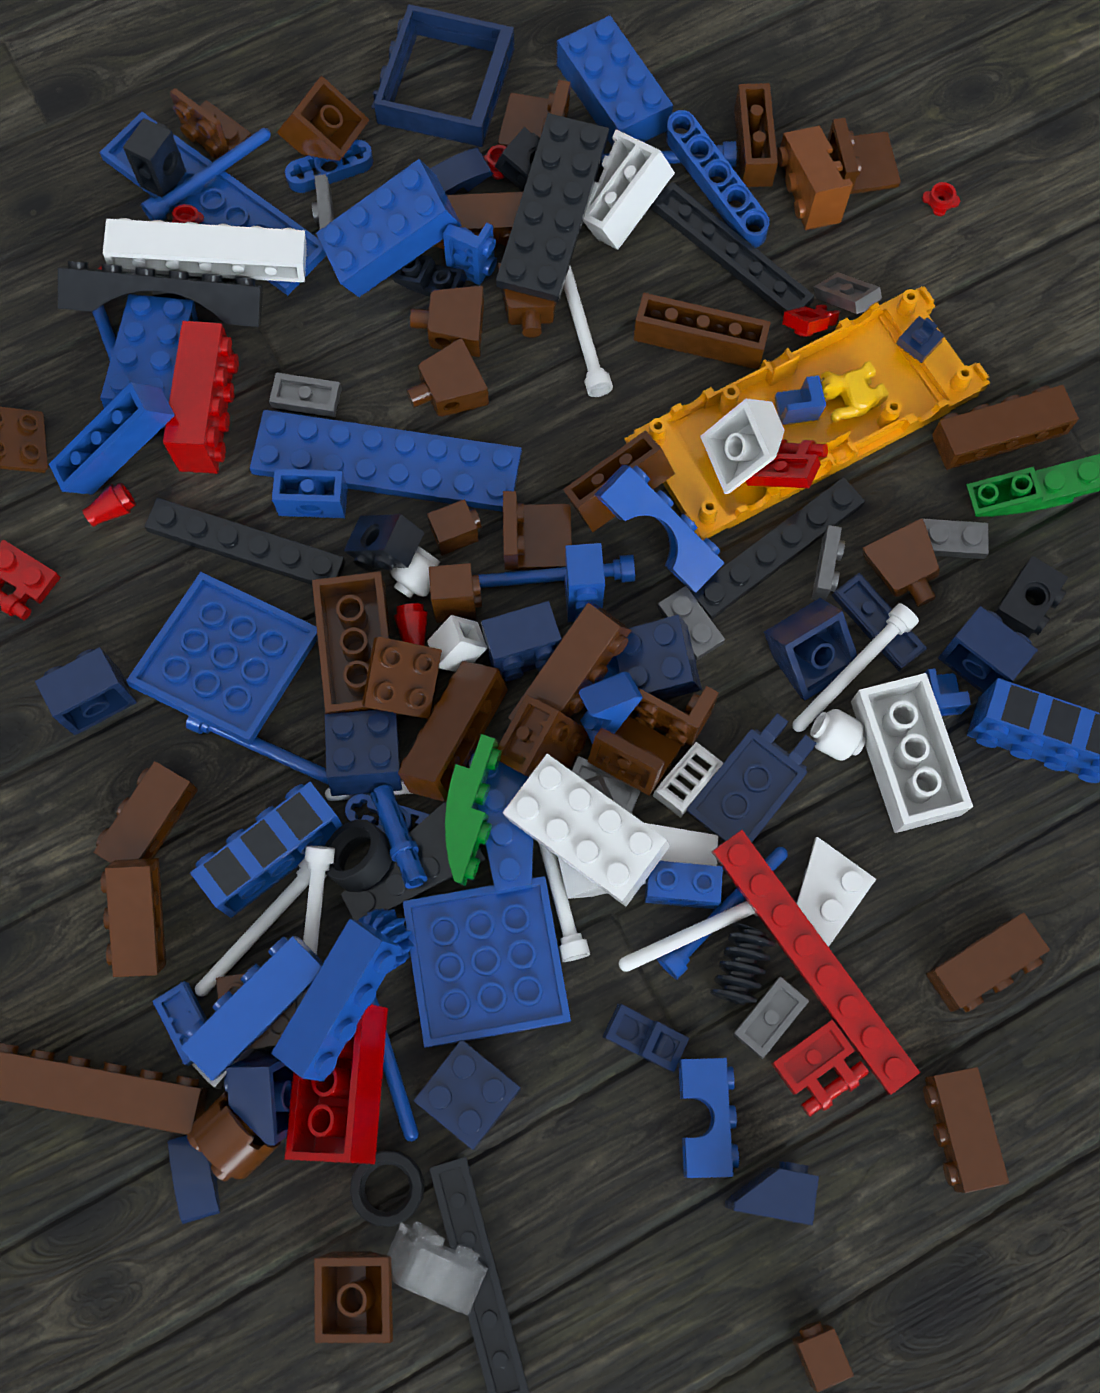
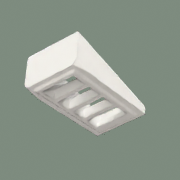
(671, 800)

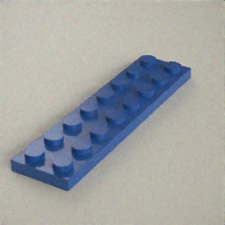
(220, 199)
(388, 459)

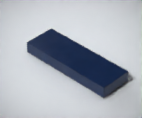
(870, 614)

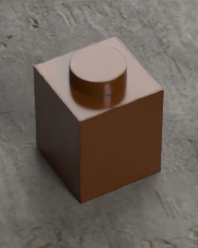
(454, 526)
(822, 1356)

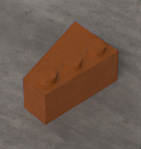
(813, 177)

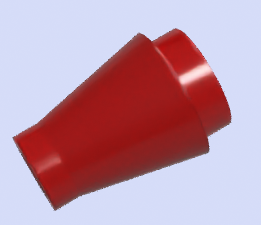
(109, 505)
(411, 623)

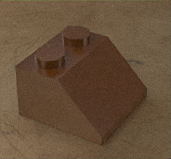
(323, 123)
(353, 1297)

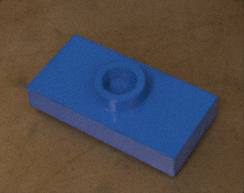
(178, 1012)

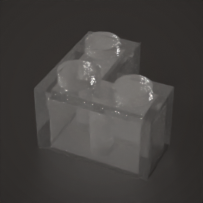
(435, 1270)

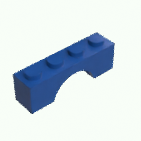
(689, 556)

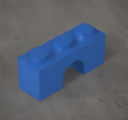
(583, 578)
(712, 1152)

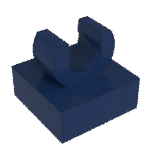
(920, 338)

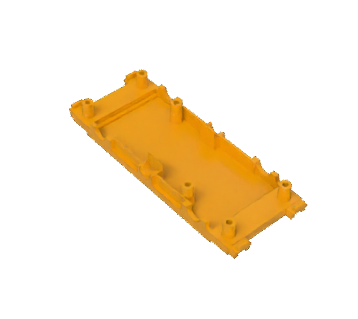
(916, 398)

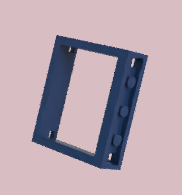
(456, 30)

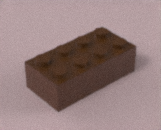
(348, 618)

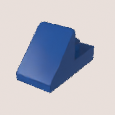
(609, 703)

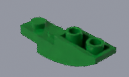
(1035, 490)
(464, 824)

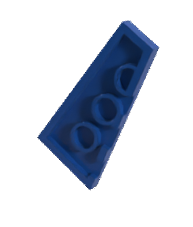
(507, 846)

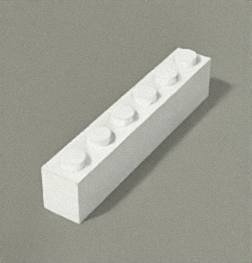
(206, 249)

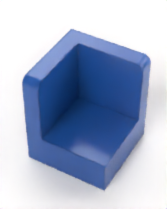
(801, 404)
(947, 693)

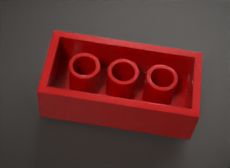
(201, 397)
(341, 1115)

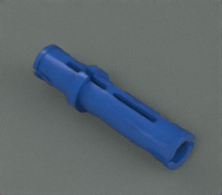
(403, 849)

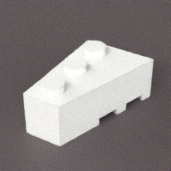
(626, 188)

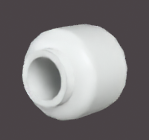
(415, 577)
(838, 734)

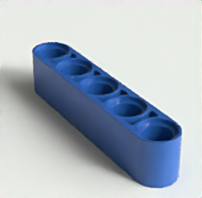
(716, 165)

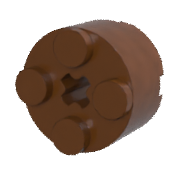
(228, 1141)

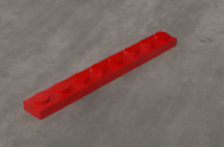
(815, 962)

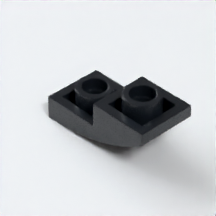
(425, 276)

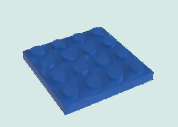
(224, 658)
(485, 963)

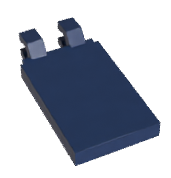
(751, 783)

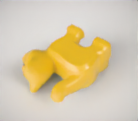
(855, 391)

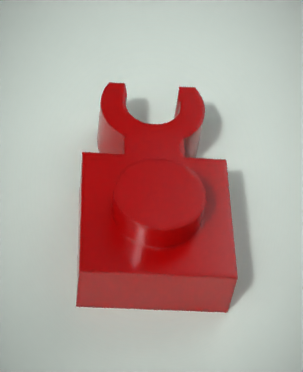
(809, 321)

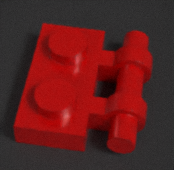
(793, 466)
(28, 578)
(814, 1057)

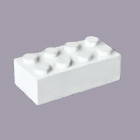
(911, 753)
(586, 829)

